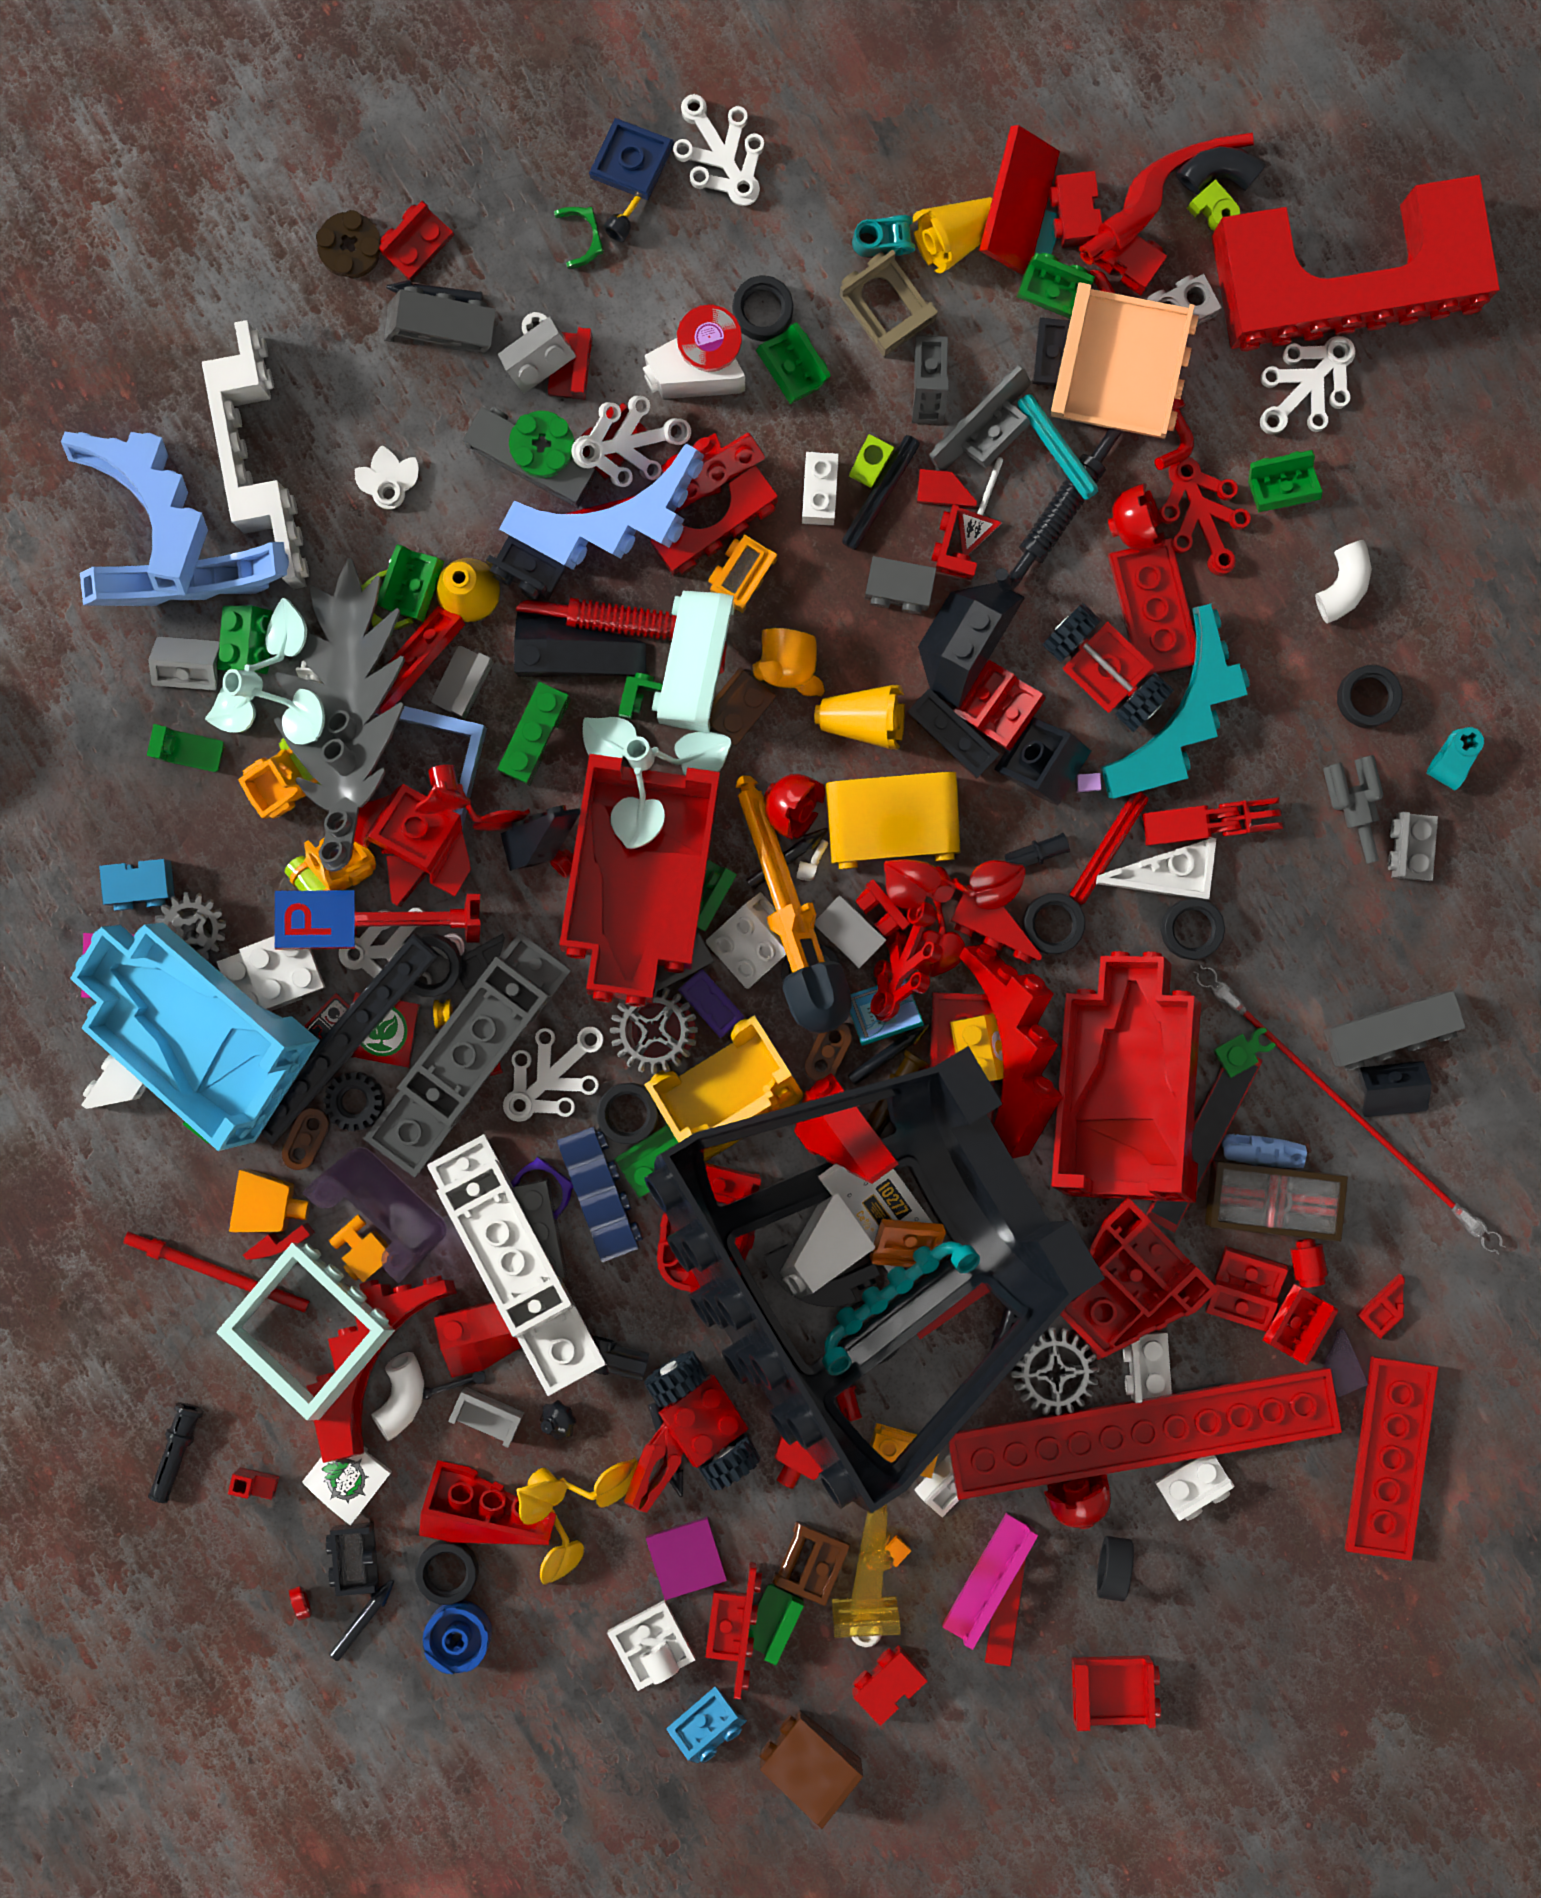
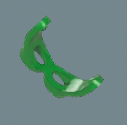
(596, 246)

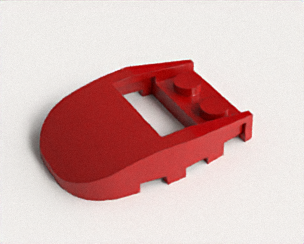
(727, 1187)

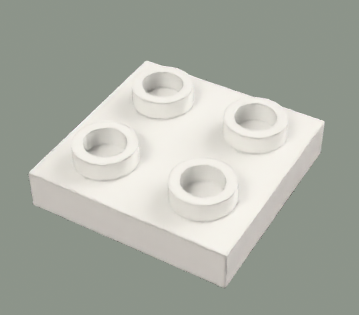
(651, 1645)

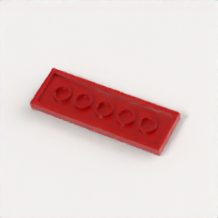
(1391, 1458)

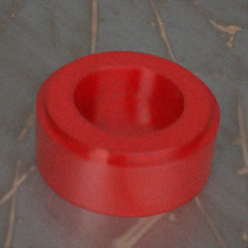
(300, 1603)

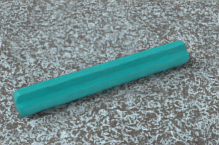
(1058, 447)

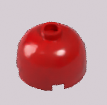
(1136, 519)
(792, 803)
(1079, 1501)

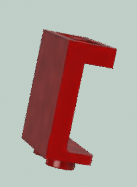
(1115, 1691)

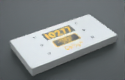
(873, 1202)

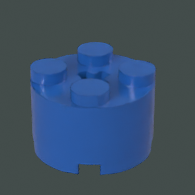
(467, 1652)

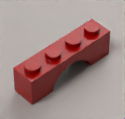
(749, 499)

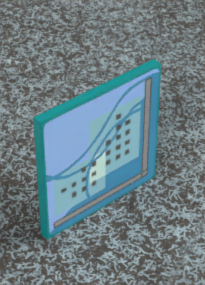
(870, 1028)

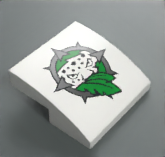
(347, 1483)

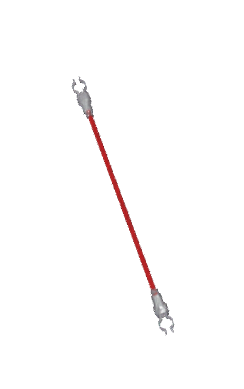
(1473, 1225)

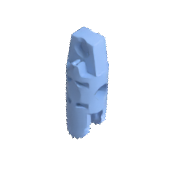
(1264, 1151)

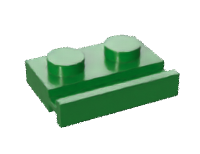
(640, 1158)

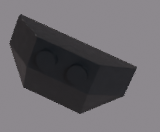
(965, 638)

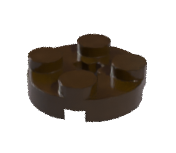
(351, 226)

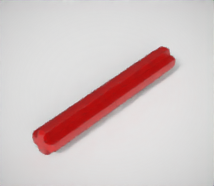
(1108, 847)

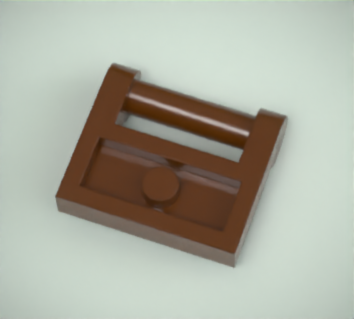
(821, 1565)

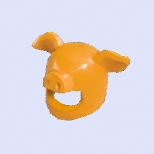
(789, 661)

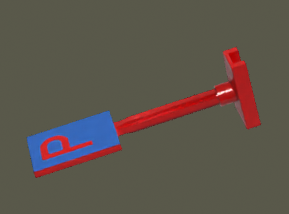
(329, 919)

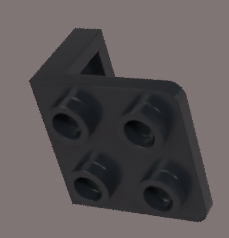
(526, 567)

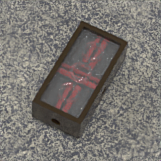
(1276, 1200)

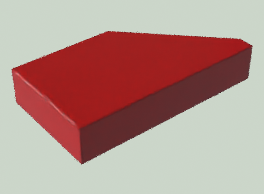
(943, 489)
(1385, 1308)

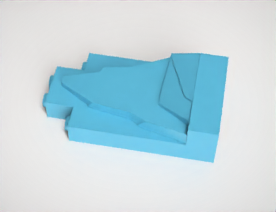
(189, 1032)

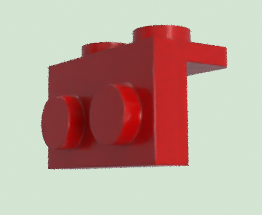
(1300, 1325)

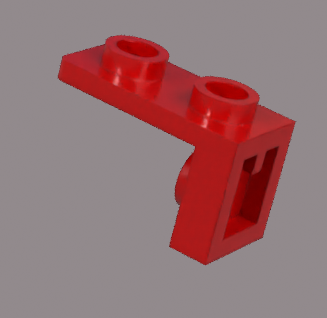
(957, 564)

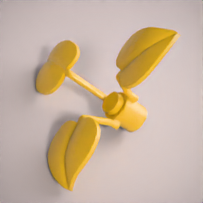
(547, 1491)

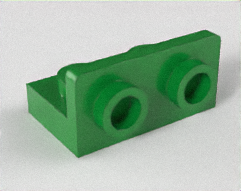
(715, 888)

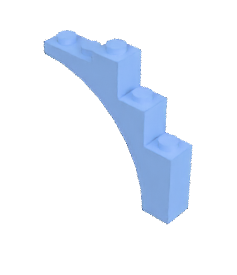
(139, 466)
(612, 529)
(228, 574)

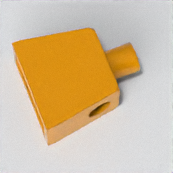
(264, 1203)

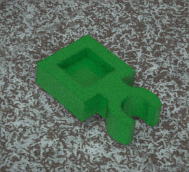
(1239, 1053)

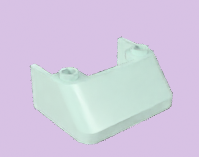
(694, 659)

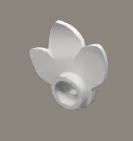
(387, 474)

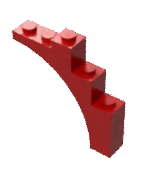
(1026, 1047)
(340, 1426)

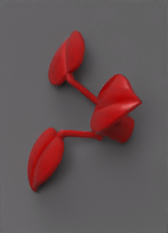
(449, 795)
(910, 881)

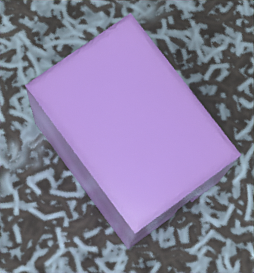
(1088, 782)

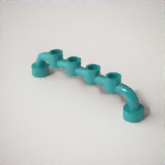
(901, 1281)

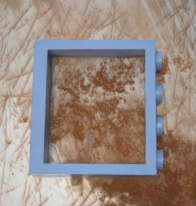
(456, 726)

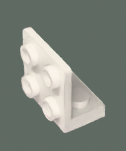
(747, 942)

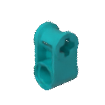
(886, 235)
(1454, 762)

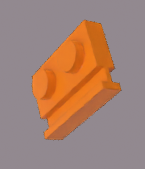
(900, 1239)

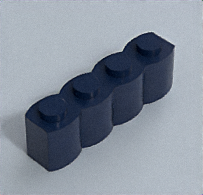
(598, 1193)

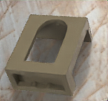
(887, 268)

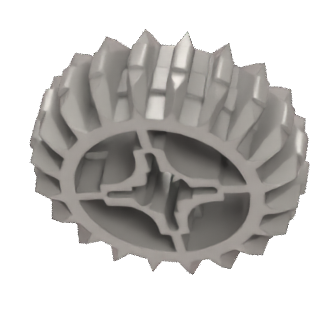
(676, 1046)
(1070, 1371)

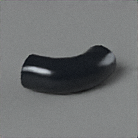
(1217, 164)

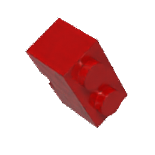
(1074, 202)
(1136, 262)
(890, 1680)

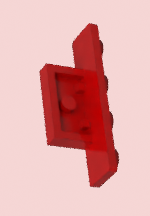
(719, 463)
(729, 1627)

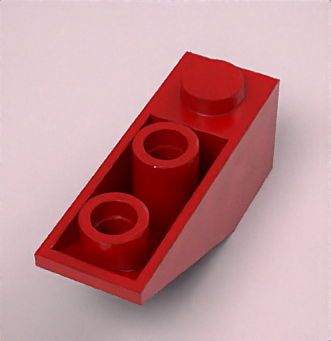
(995, 926)

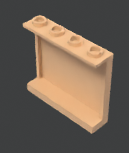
(1123, 362)

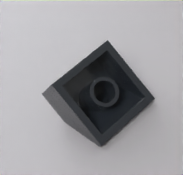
(1044, 761)

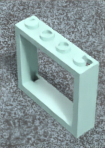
(270, 1369)

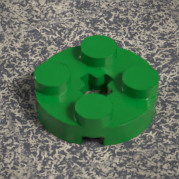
(530, 428)

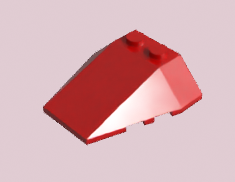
(1143, 1285)

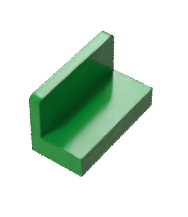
(775, 1621)

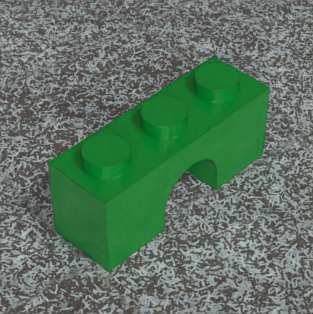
(533, 732)

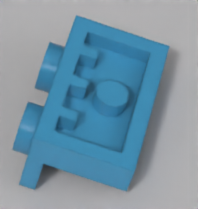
(706, 1726)

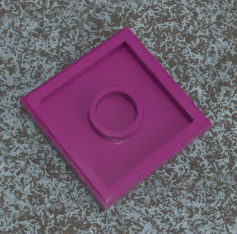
(686, 1558)

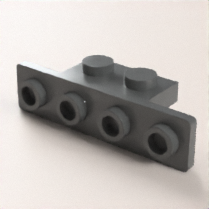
(988, 427)

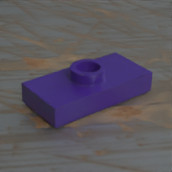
(711, 1003)

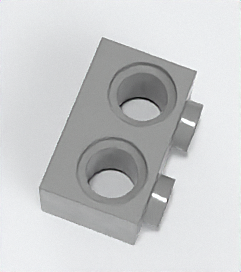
(1207, 310)

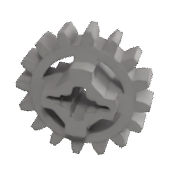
(201, 913)

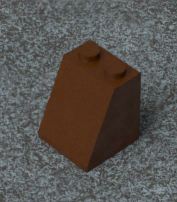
(811, 1767)

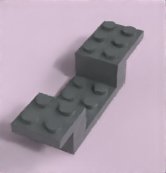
(466, 1053)

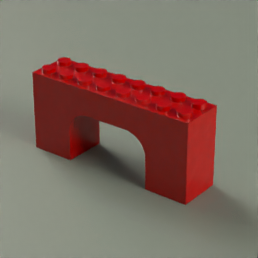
(1276, 300)

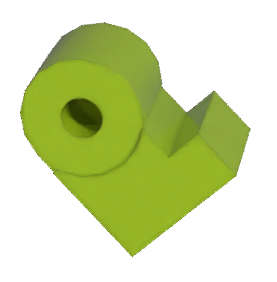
(1214, 204)
(871, 461)

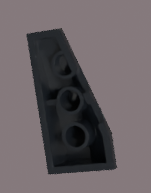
(552, 649)

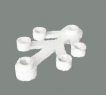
(721, 155)
(1310, 380)
(625, 442)
(389, 949)
(548, 1077)

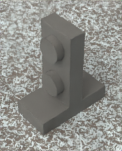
(930, 379)

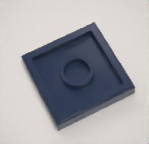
(631, 159)

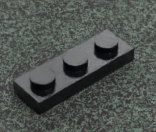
(952, 733)

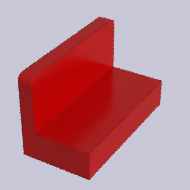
(572, 378)

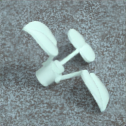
(233, 706)
(641, 820)

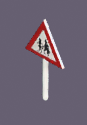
(974, 526)

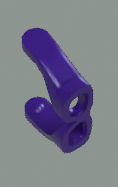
(565, 1183)

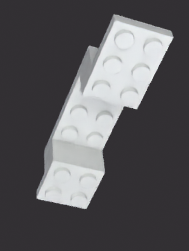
(251, 506)
(515, 1265)

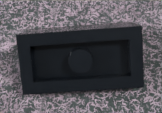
(1395, 1088)

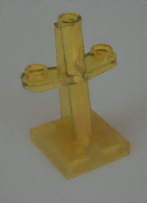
(867, 1610)

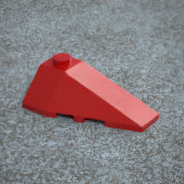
(844, 1137)
(473, 1338)
(473, 1510)

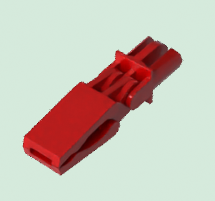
(1195, 824)
(662, 1446)

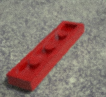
(421, 651)

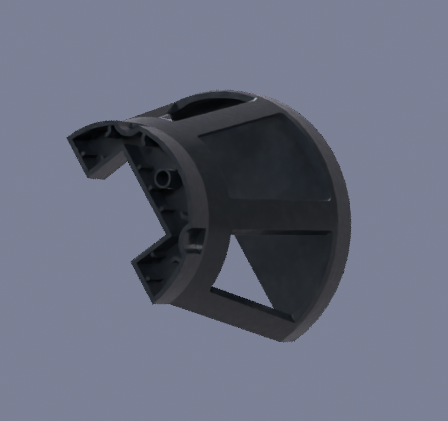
(973, 1192)

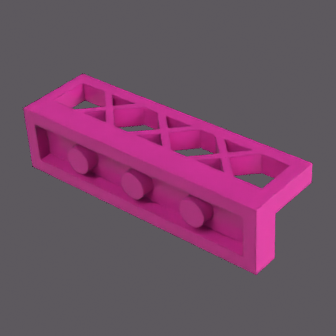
(990, 1579)

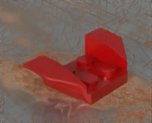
(424, 840)

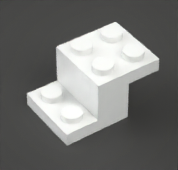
(271, 975)

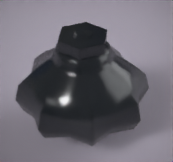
(557, 1420)

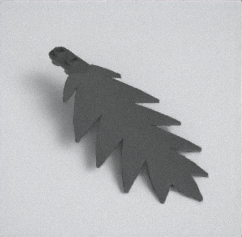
(350, 698)

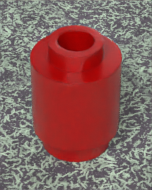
(1309, 1263)

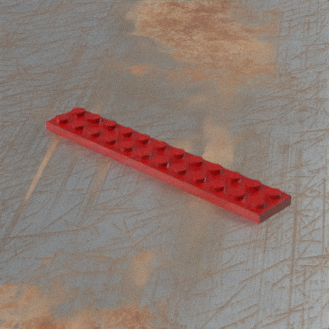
(1144, 1433)

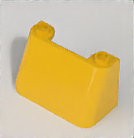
(893, 818)
(726, 1087)

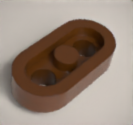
(829, 1052)
(306, 1138)

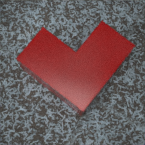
(255, 1483)

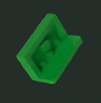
(1052, 284)
(794, 363)
(1284, 481)
(409, 583)
(243, 637)

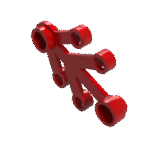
(1202, 510)
(887, 1000)

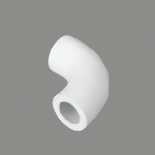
(1351, 582)
(404, 1398)

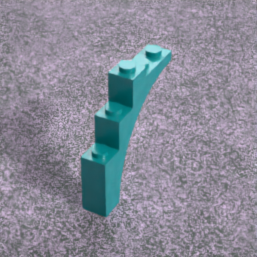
(1193, 721)

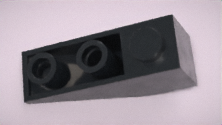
(538, 838)

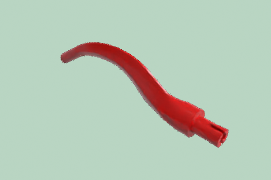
(1146, 197)

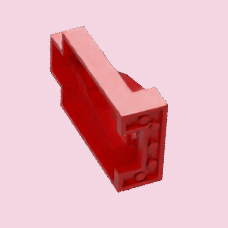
(640, 902)
(1128, 1085)

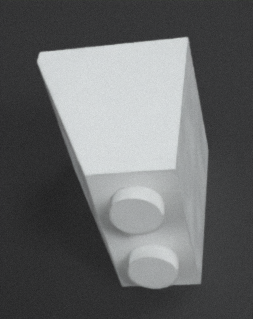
(675, 378)
(825, 1248)

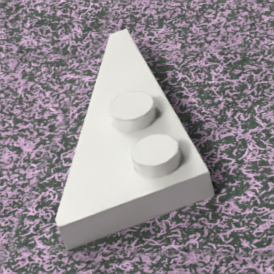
(1176, 873)

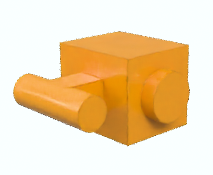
(366, 1252)

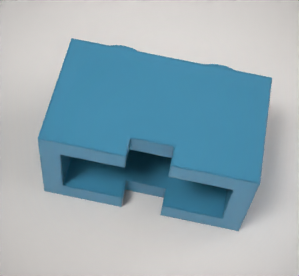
(148, 883)

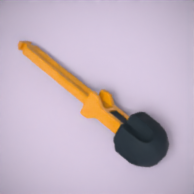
(816, 988)

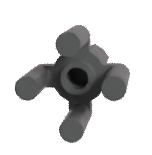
(1357, 801)

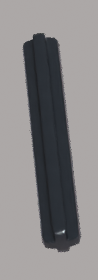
(881, 492)

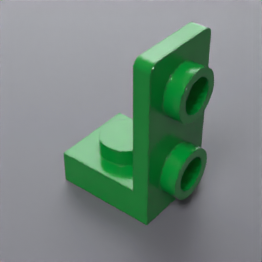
(631, 699)
(185, 749)

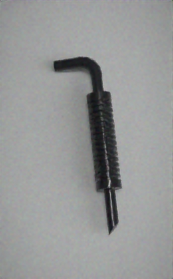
(1056, 516)

